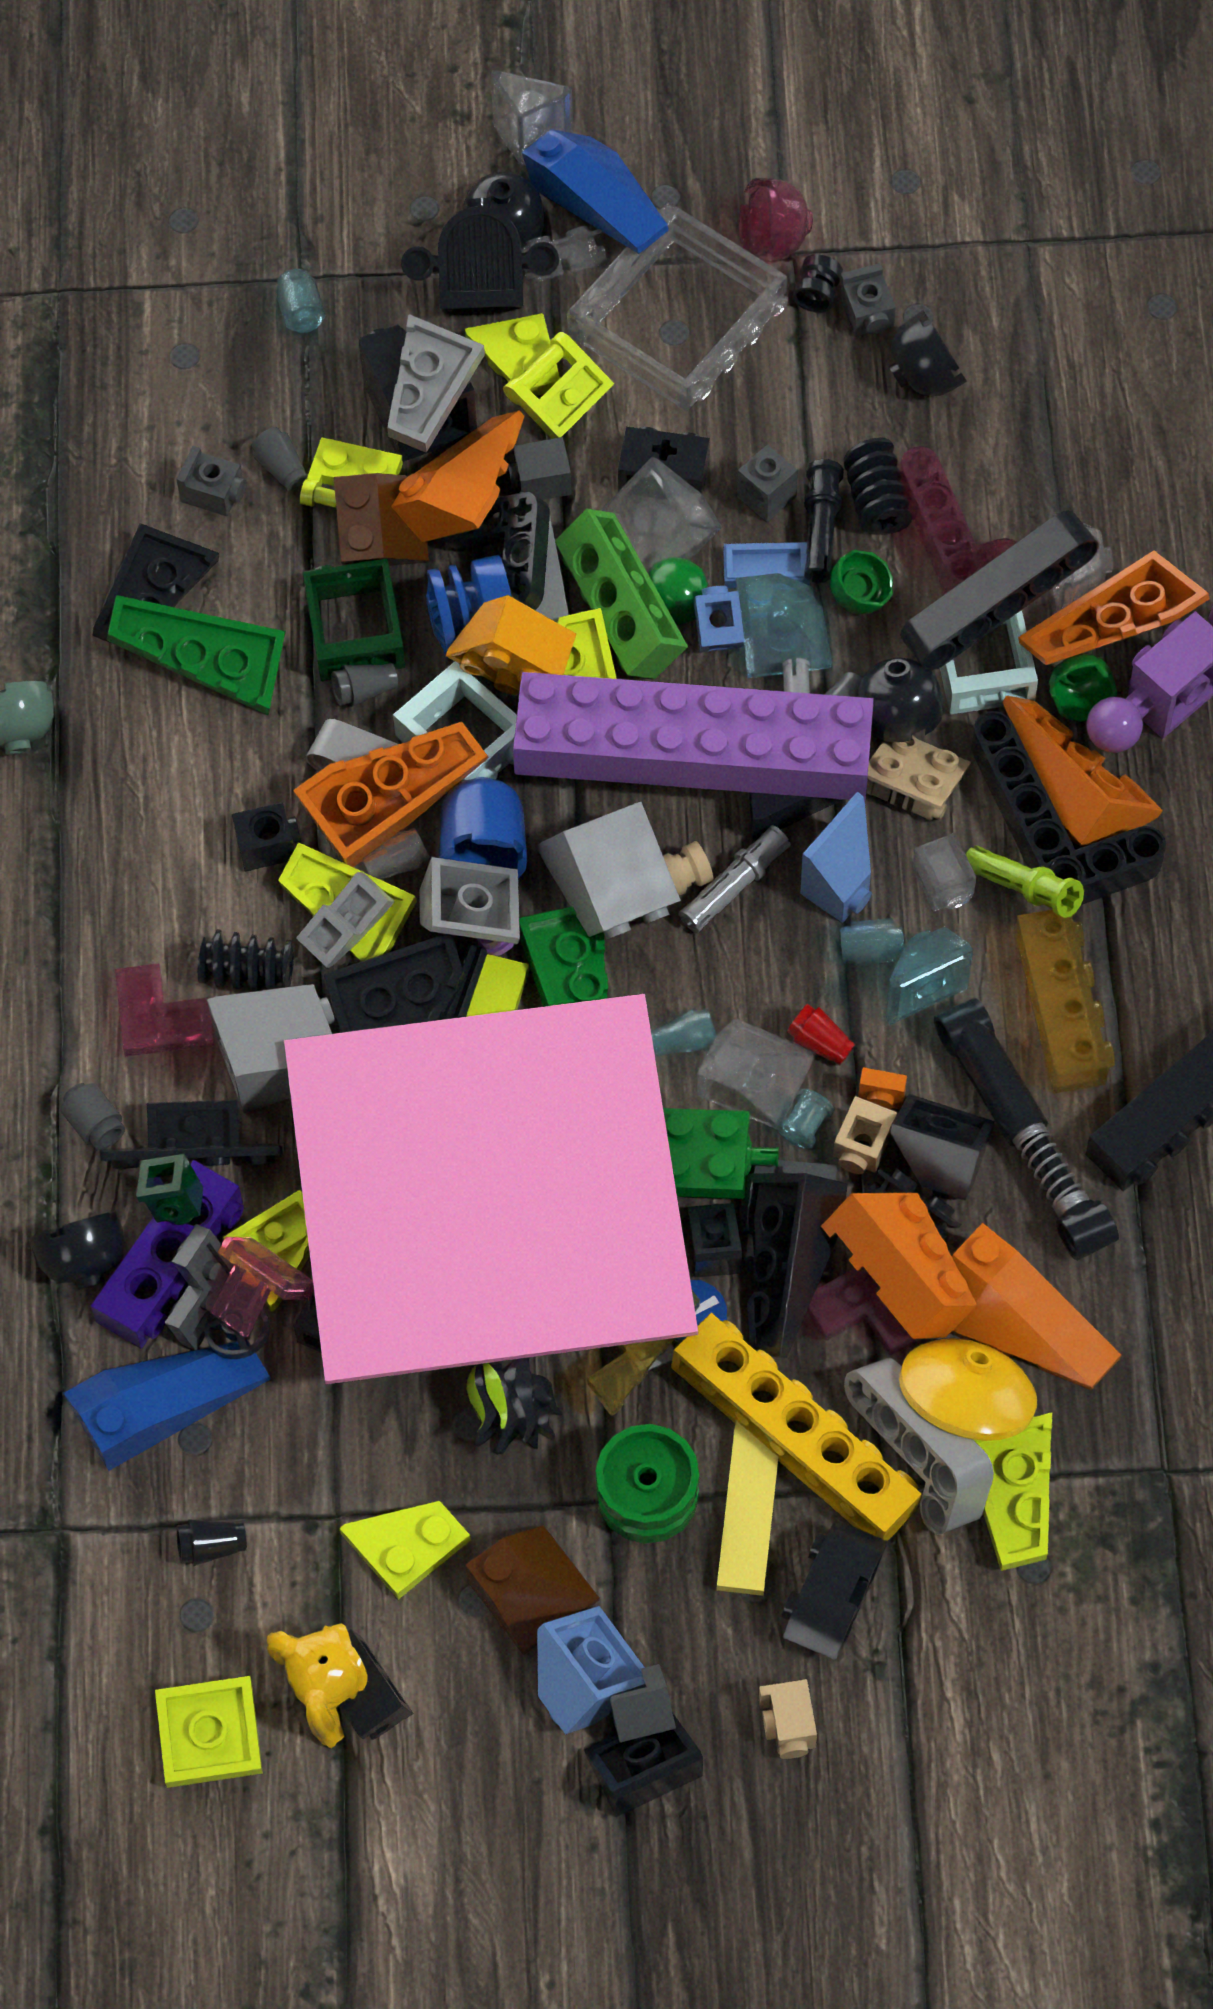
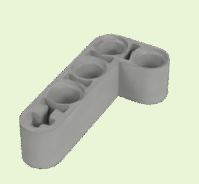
(952, 1466)

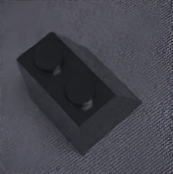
(380, 369)

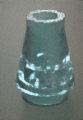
(685, 1033)

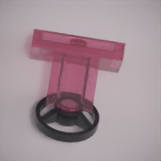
(246, 1290)

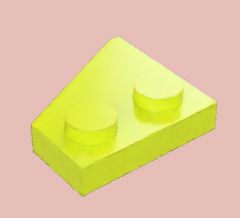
(515, 346)

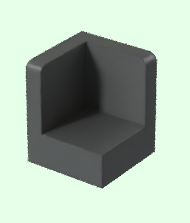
(644, 1709)

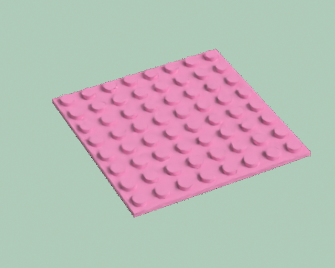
(488, 1189)

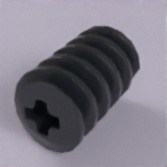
(877, 487)
(245, 962)

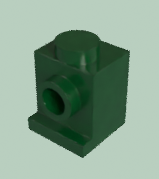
(172, 1201)

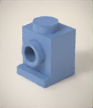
(729, 635)

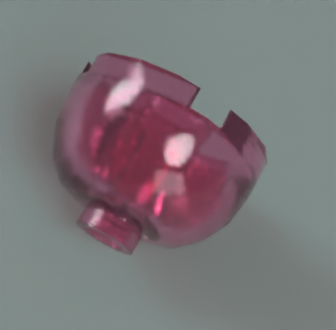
(774, 219)

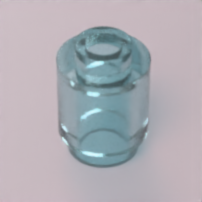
(299, 301)
(871, 942)

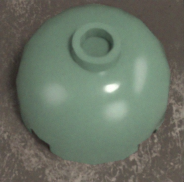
(24, 714)

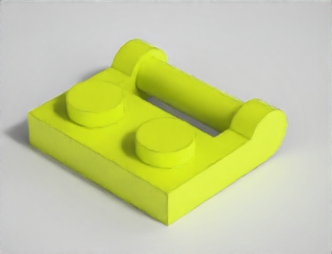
(569, 396)
(343, 459)

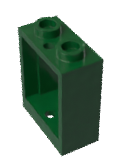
(349, 580)

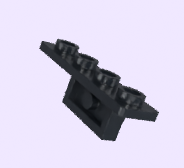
(195, 1129)

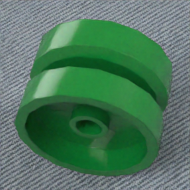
(652, 1457)

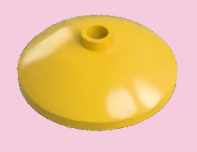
(968, 1389)

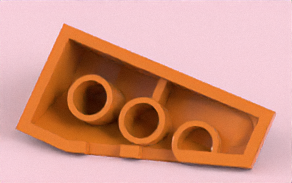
(1083, 792)

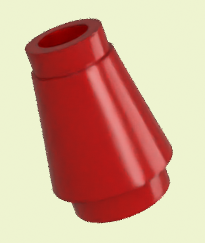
(819, 1034)

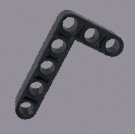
(1045, 825)

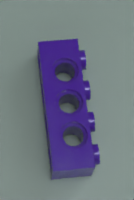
(143, 1319)

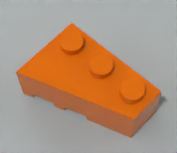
(906, 1258)

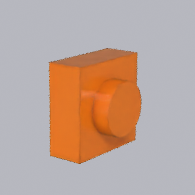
(882, 1088)

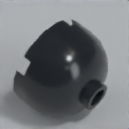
(513, 198)
(923, 359)
(904, 699)
(80, 1250)

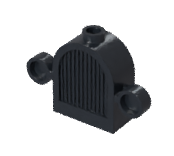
(480, 260)

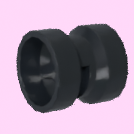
(816, 288)

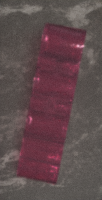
(943, 524)

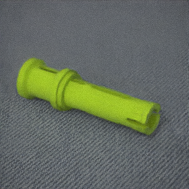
(1036, 884)

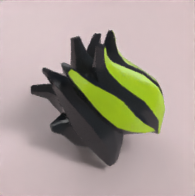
(511, 1403)

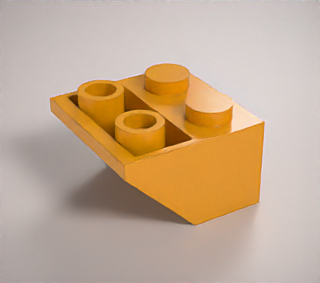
(511, 640)

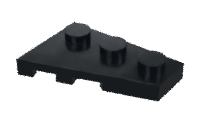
(157, 571)

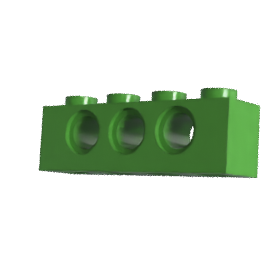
(618, 583)

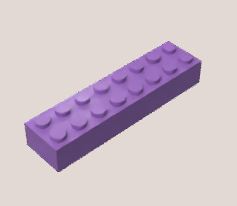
(692, 736)

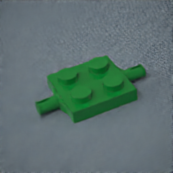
(713, 1152)

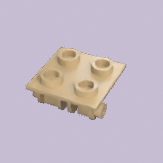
(918, 773)

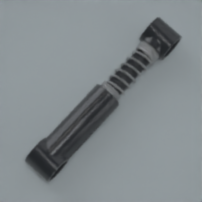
(970, 1036)

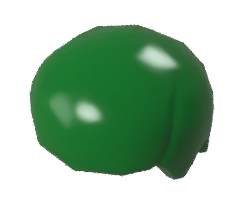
(861, 582)
(678, 584)
(1080, 684)

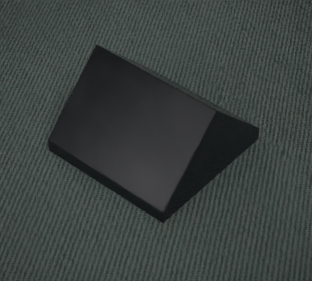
(644, 1767)

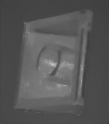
(528, 109)

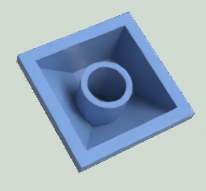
(838, 863)
(582, 1667)

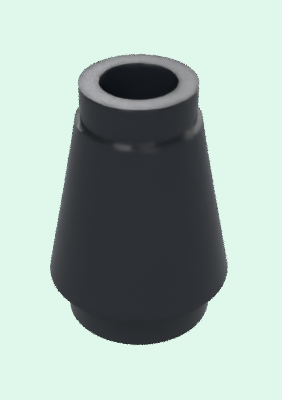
(209, 1540)

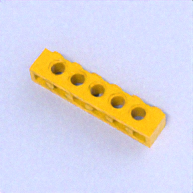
(801, 1453)

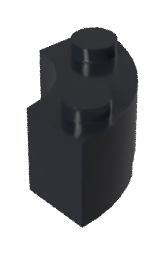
(833, 1589)

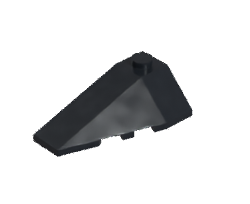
(788, 1250)

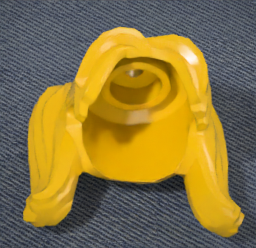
(321, 1685)

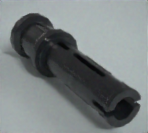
(822, 505)

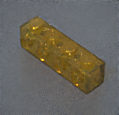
(1063, 1001)

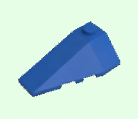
(594, 186)
(151, 1400)

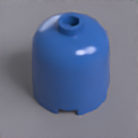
(483, 825)

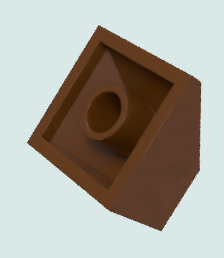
(528, 1583)

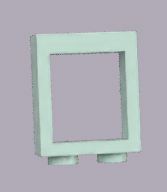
(991, 688)
(442, 695)

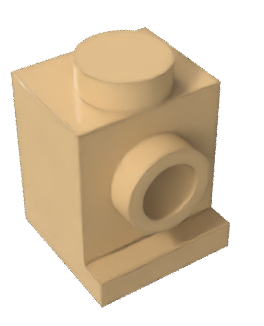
(863, 1123)
(789, 1717)

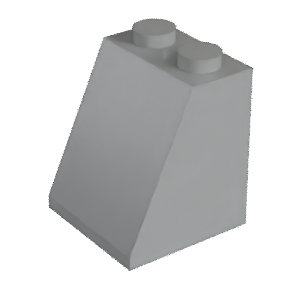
(611, 871)
(253, 1033)

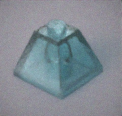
(781, 623)
(927, 972)

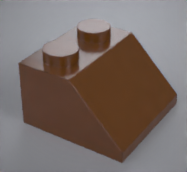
(370, 526)

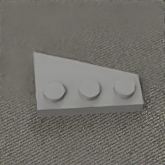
(430, 381)

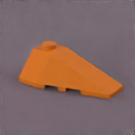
(459, 484)
(1124, 606)
(378, 794)
(1026, 1314)

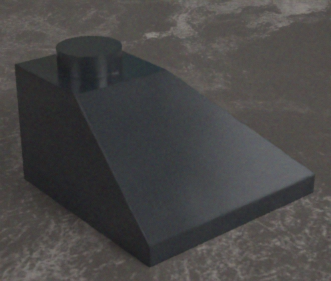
(941, 1145)

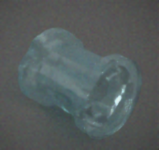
(805, 1118)

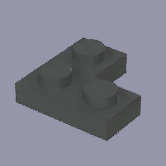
(206, 1275)

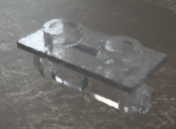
(577, 247)

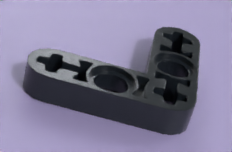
(524, 578)

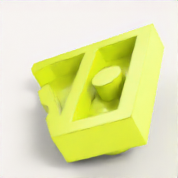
(282, 1232)
(406, 1543)

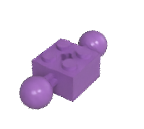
(1163, 688)

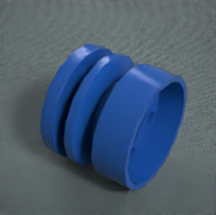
(456, 604)

